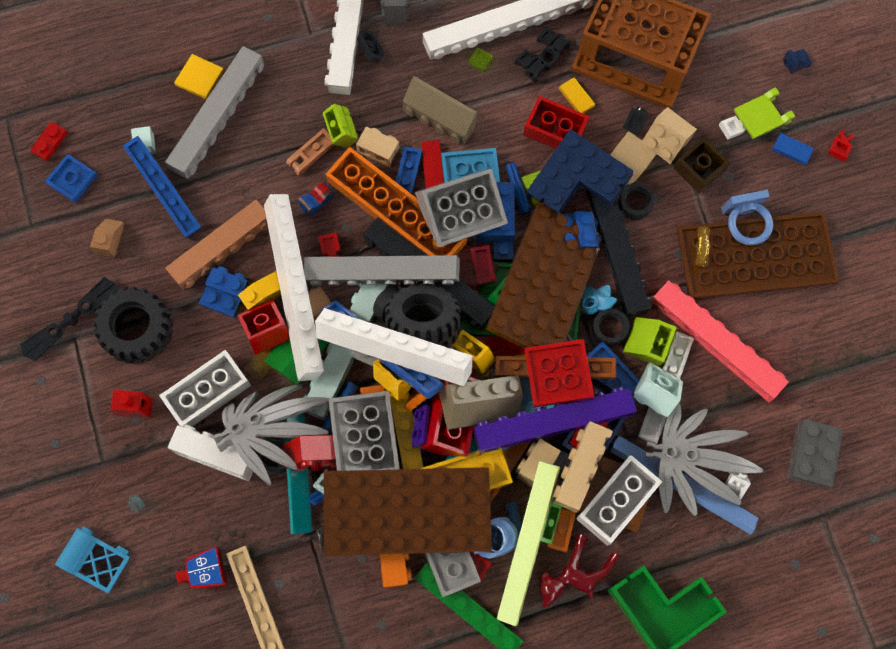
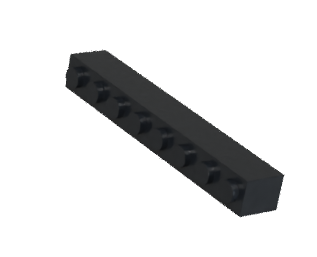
(391, 243)
(621, 257)

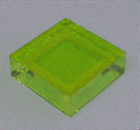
(480, 59)

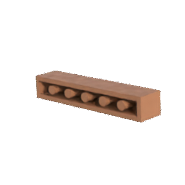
(218, 245)

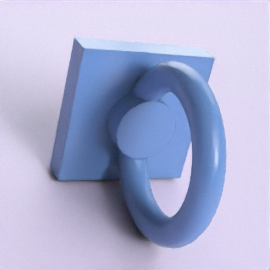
(744, 205)

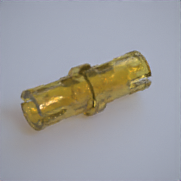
(703, 246)

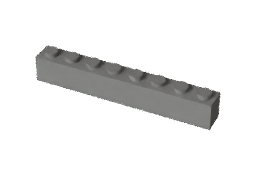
(215, 113)
(382, 269)

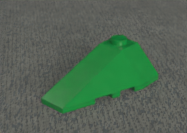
(282, 360)

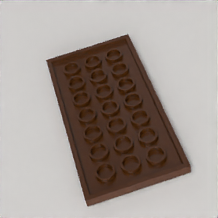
(791, 258)
(543, 282)
(407, 511)

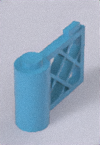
(79, 549)

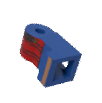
(316, 199)

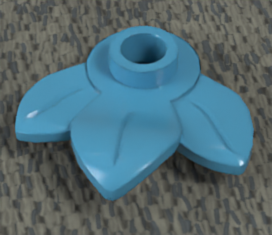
(597, 299)

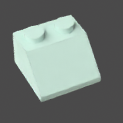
(658, 390)

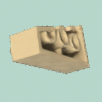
(582, 466)

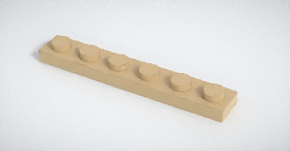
(254, 599)

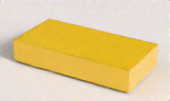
(576, 96)

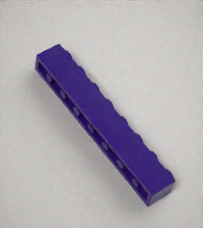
(553, 421)

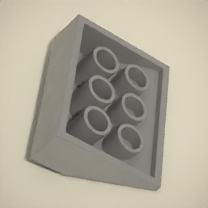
(462, 207)
(363, 432)

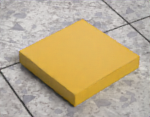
(199, 76)

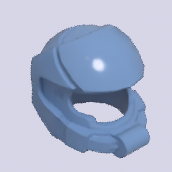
(503, 538)

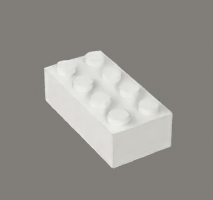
(205, 390)
(203, 449)
(619, 500)

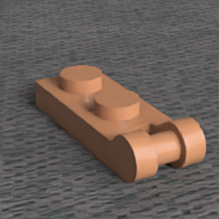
(310, 152)

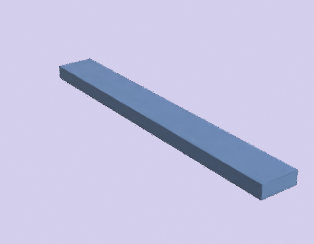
(712, 502)

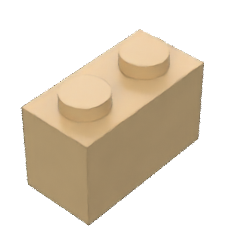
(378, 146)

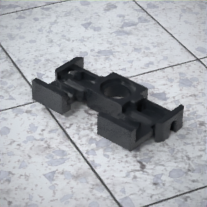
(537, 66)

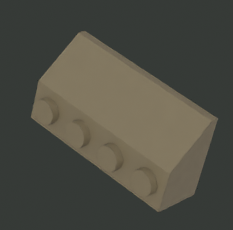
(439, 111)
(481, 401)

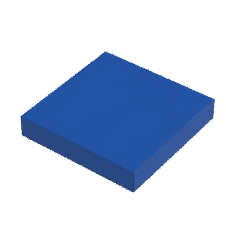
(71, 178)

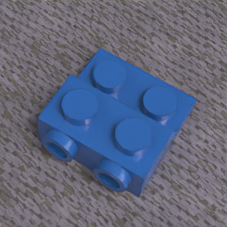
(587, 229)
(223, 291)

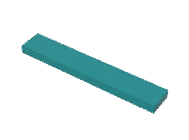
(298, 492)

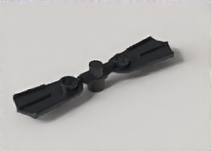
(41, 341)

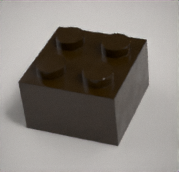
(701, 165)

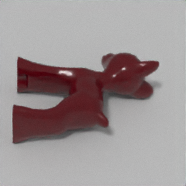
(572, 575)

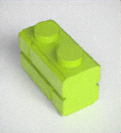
(340, 126)

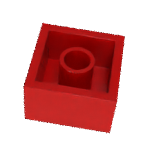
(264, 327)

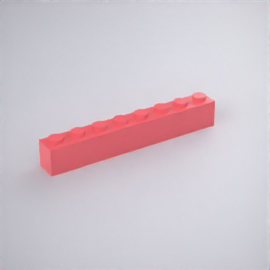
(719, 341)

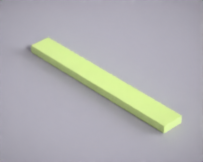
(528, 543)

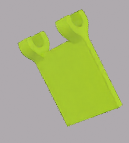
(761, 115)

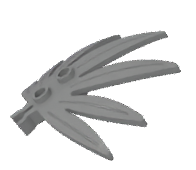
(245, 427)
(682, 454)

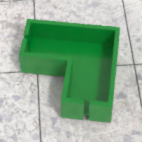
(665, 621)

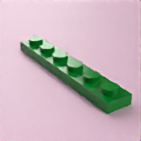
(471, 612)

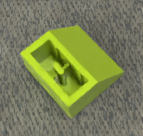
(649, 340)

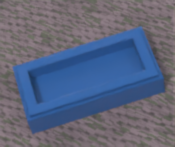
(792, 149)

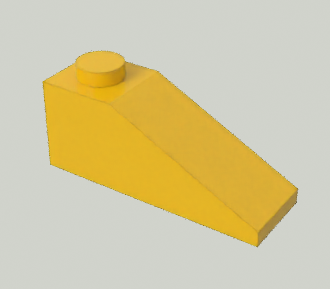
(261, 291)

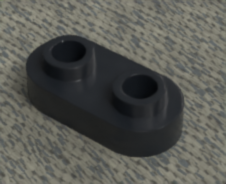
(370, 46)

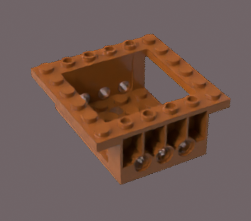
(668, 52)

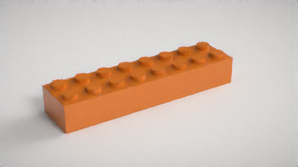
(386, 200)

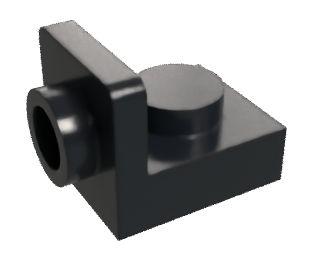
(636, 120)

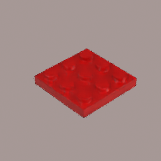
(559, 373)

